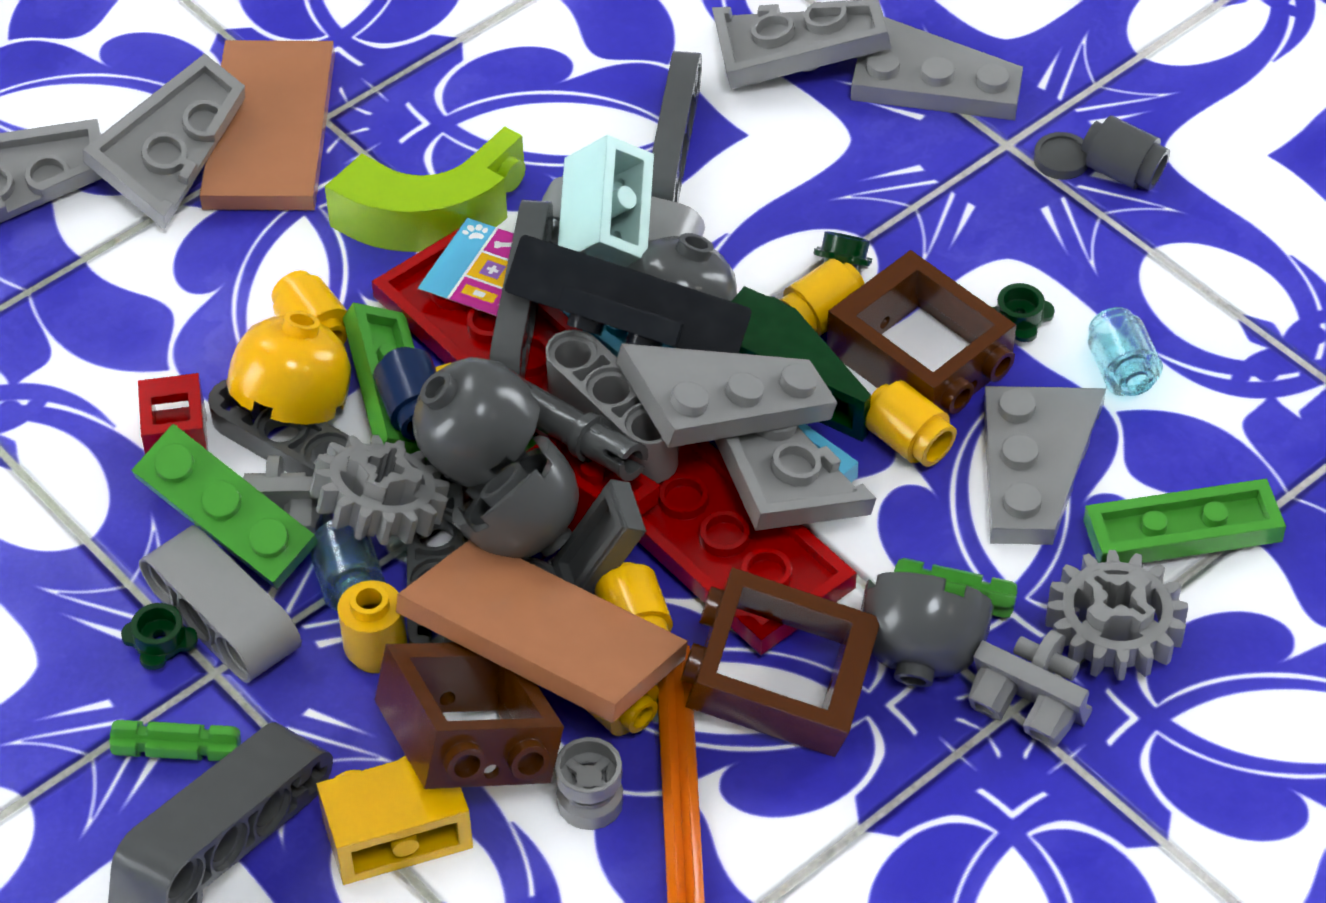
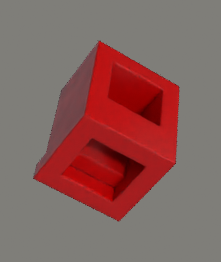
(169, 390)

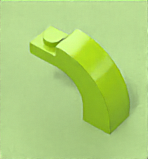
(418, 210)

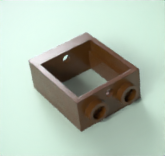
(892, 294)
(435, 678)
(765, 710)

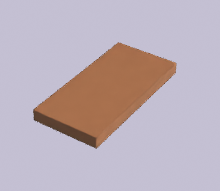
(278, 134)
(543, 629)

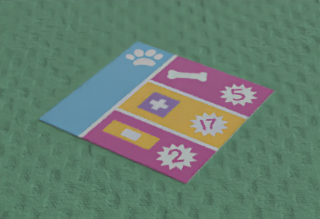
(472, 267)

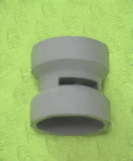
(589, 783)

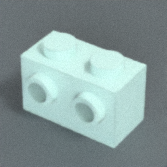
(607, 201)

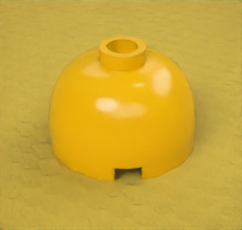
(291, 367)

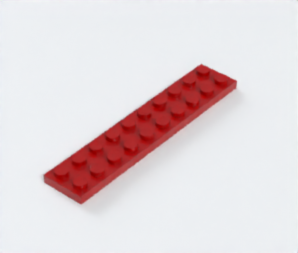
(699, 516)

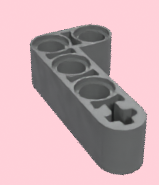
(218, 818)

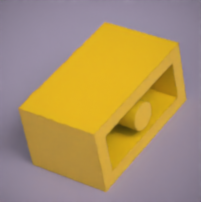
(388, 820)

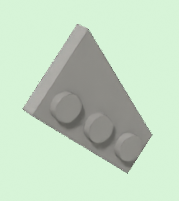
(937, 76)
(167, 138)
(43, 165)
(722, 394)
(1033, 457)
(790, 480)

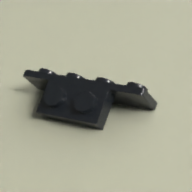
(625, 299)

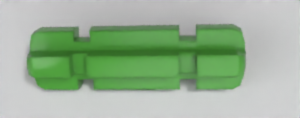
(1000, 591)
(173, 740)

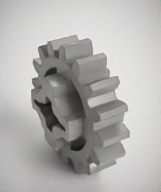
(379, 489)
(1117, 614)

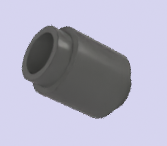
(1125, 153)

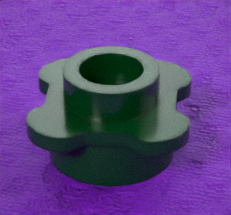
(844, 249)
(1026, 308)
(157, 621)

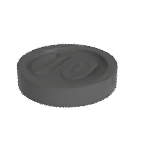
(1060, 155)

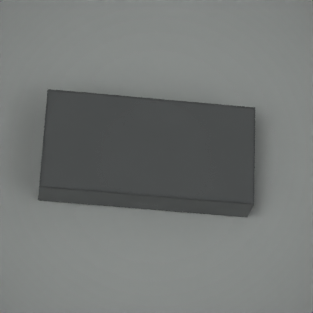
(601, 537)

